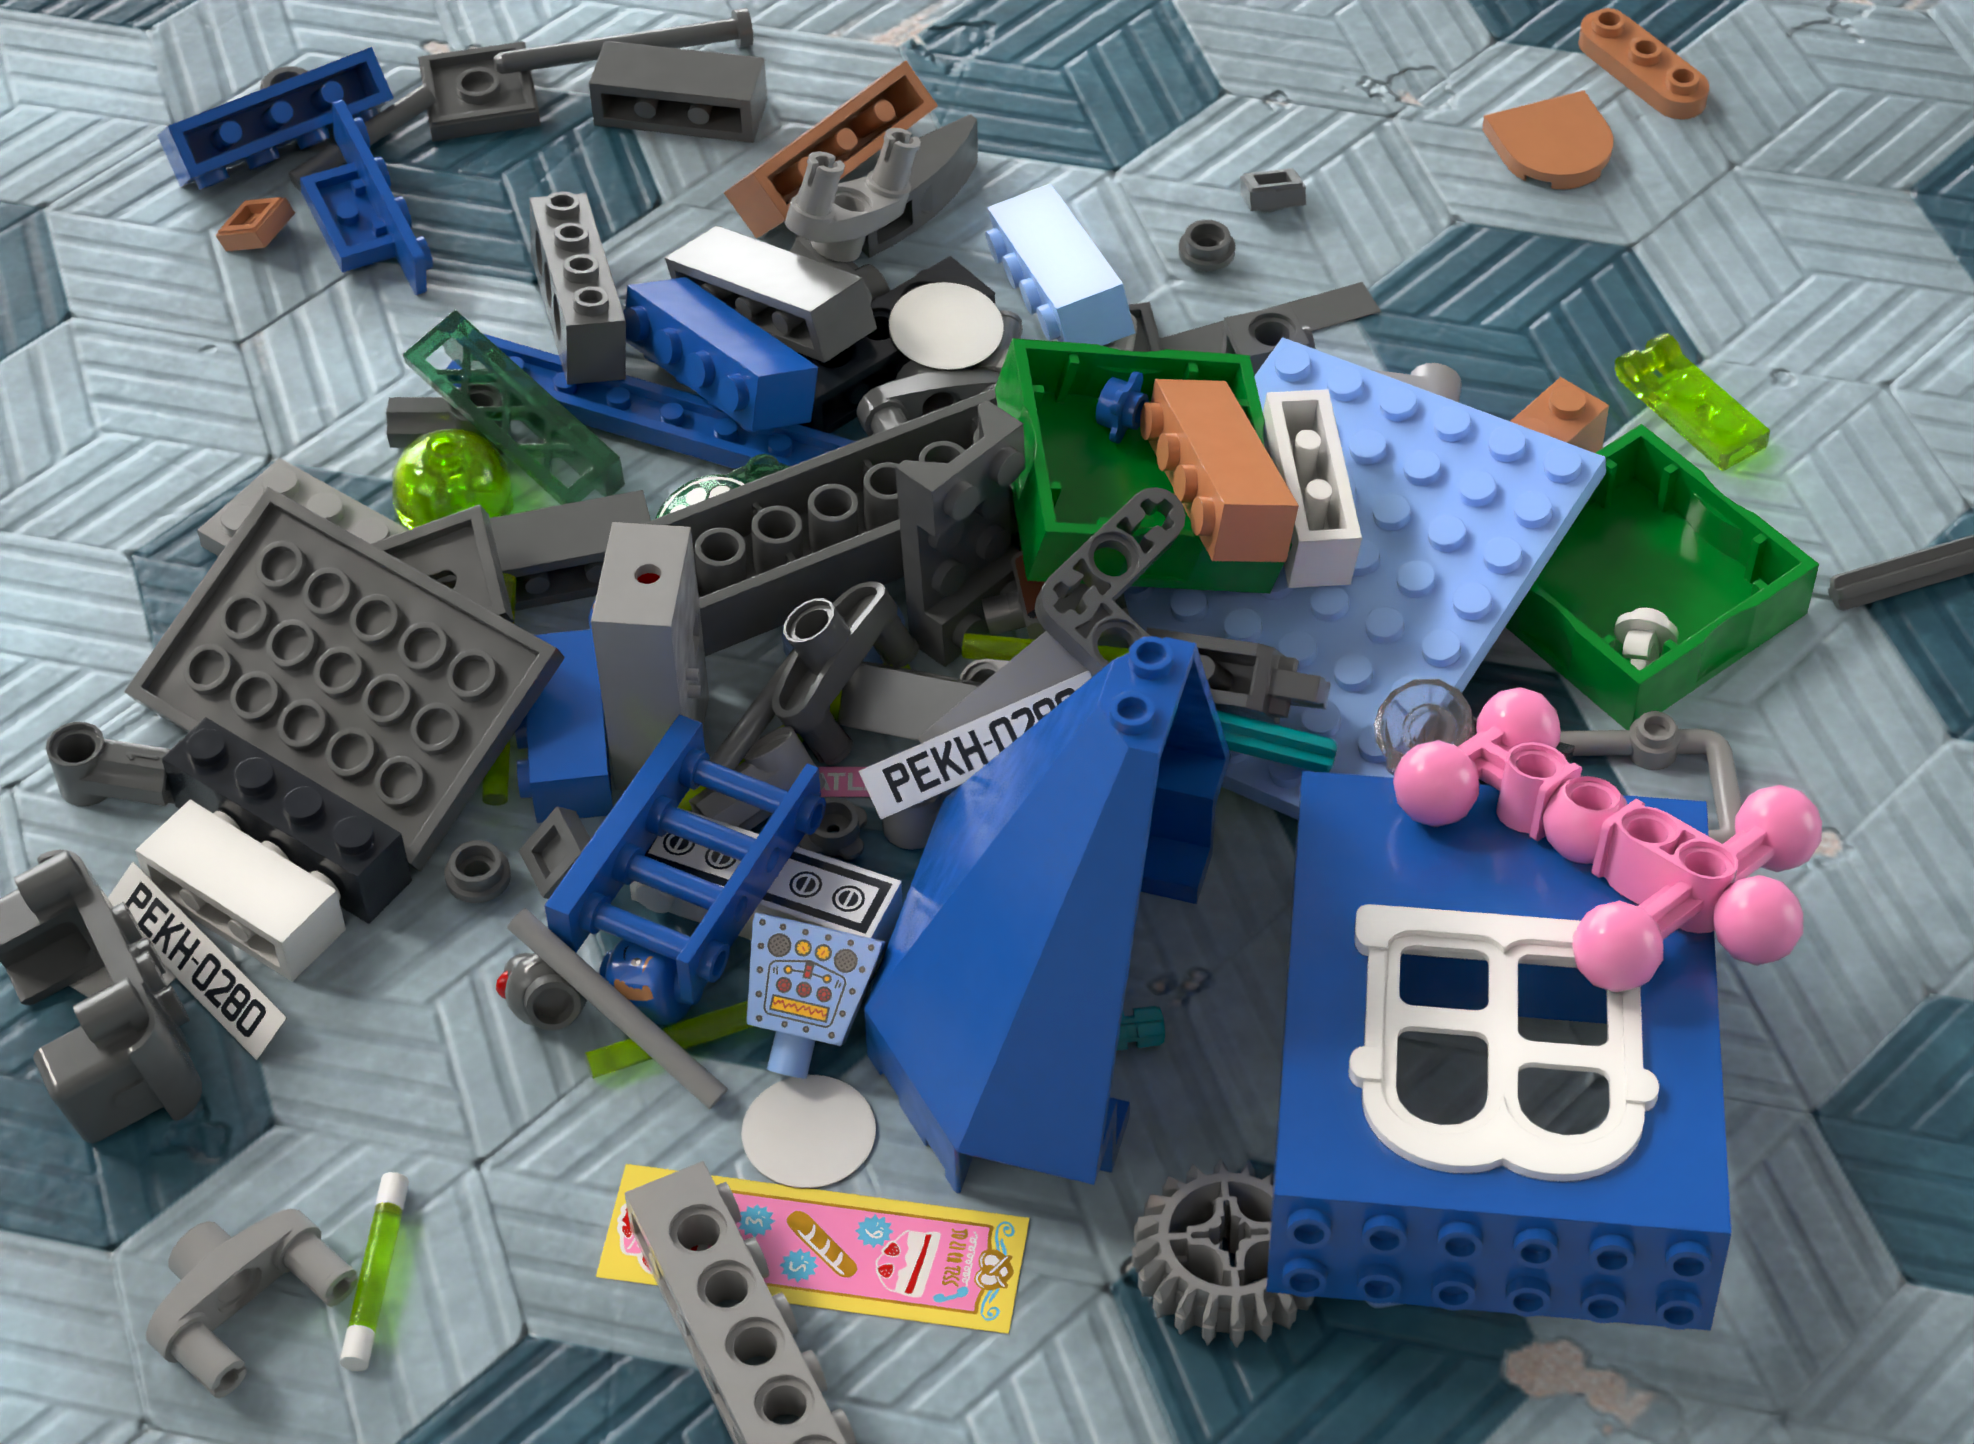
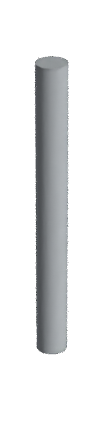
(617, 1008)

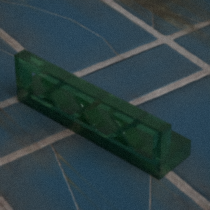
(523, 401)

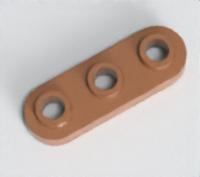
(1643, 64)

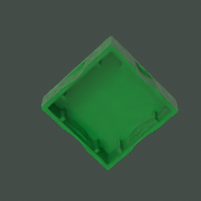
(1083, 479)
(1669, 544)

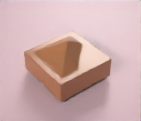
(255, 224)

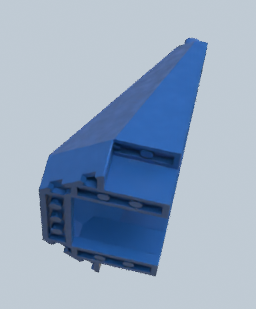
(1024, 915)

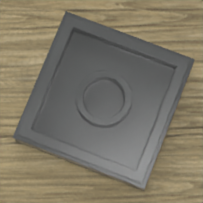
(474, 96)

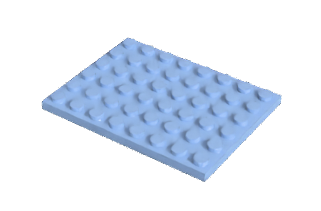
(1453, 536)

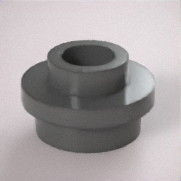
(1207, 246)
(475, 859)

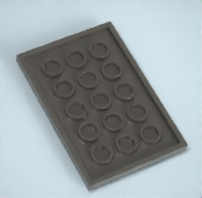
(348, 669)

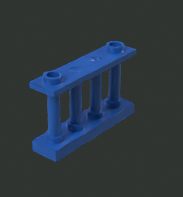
(650, 810)

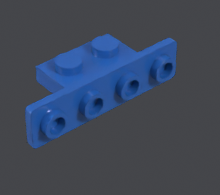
(358, 209)

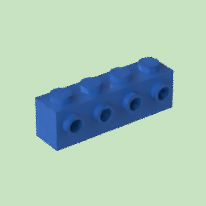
(273, 117)
(720, 354)

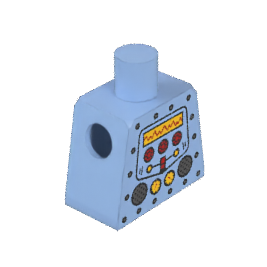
(806, 986)

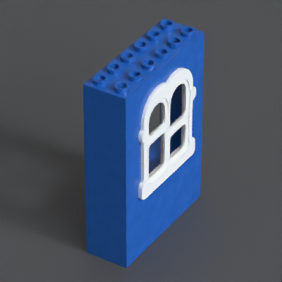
(1491, 1213)

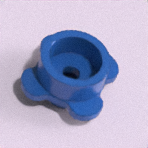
(1121, 405)

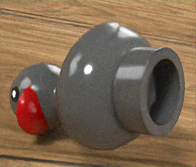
(538, 993)

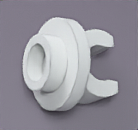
(1643, 635)

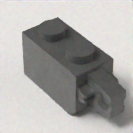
(1253, 677)

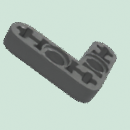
(1097, 613)

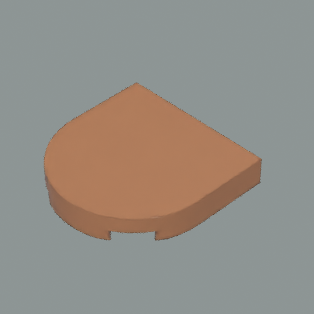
(1552, 140)

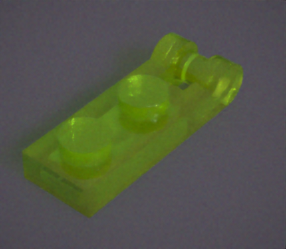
(1691, 402)

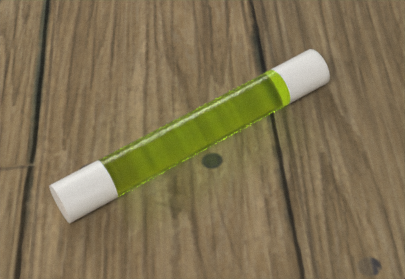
(374, 1272)

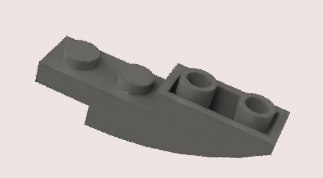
(936, 176)

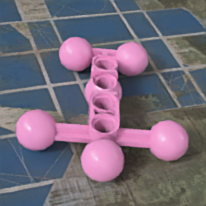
(1641, 851)

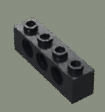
(875, 357)

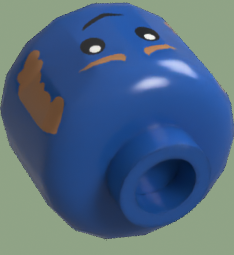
(647, 982)

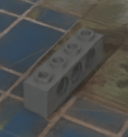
(577, 288)

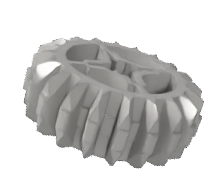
(1191, 1271)

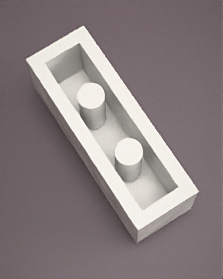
(1309, 456)
(243, 889)

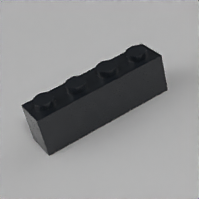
(292, 812)

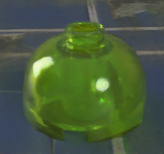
(449, 474)

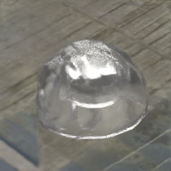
(1421, 714)

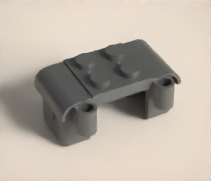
(129, 1042)

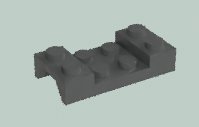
(959, 534)

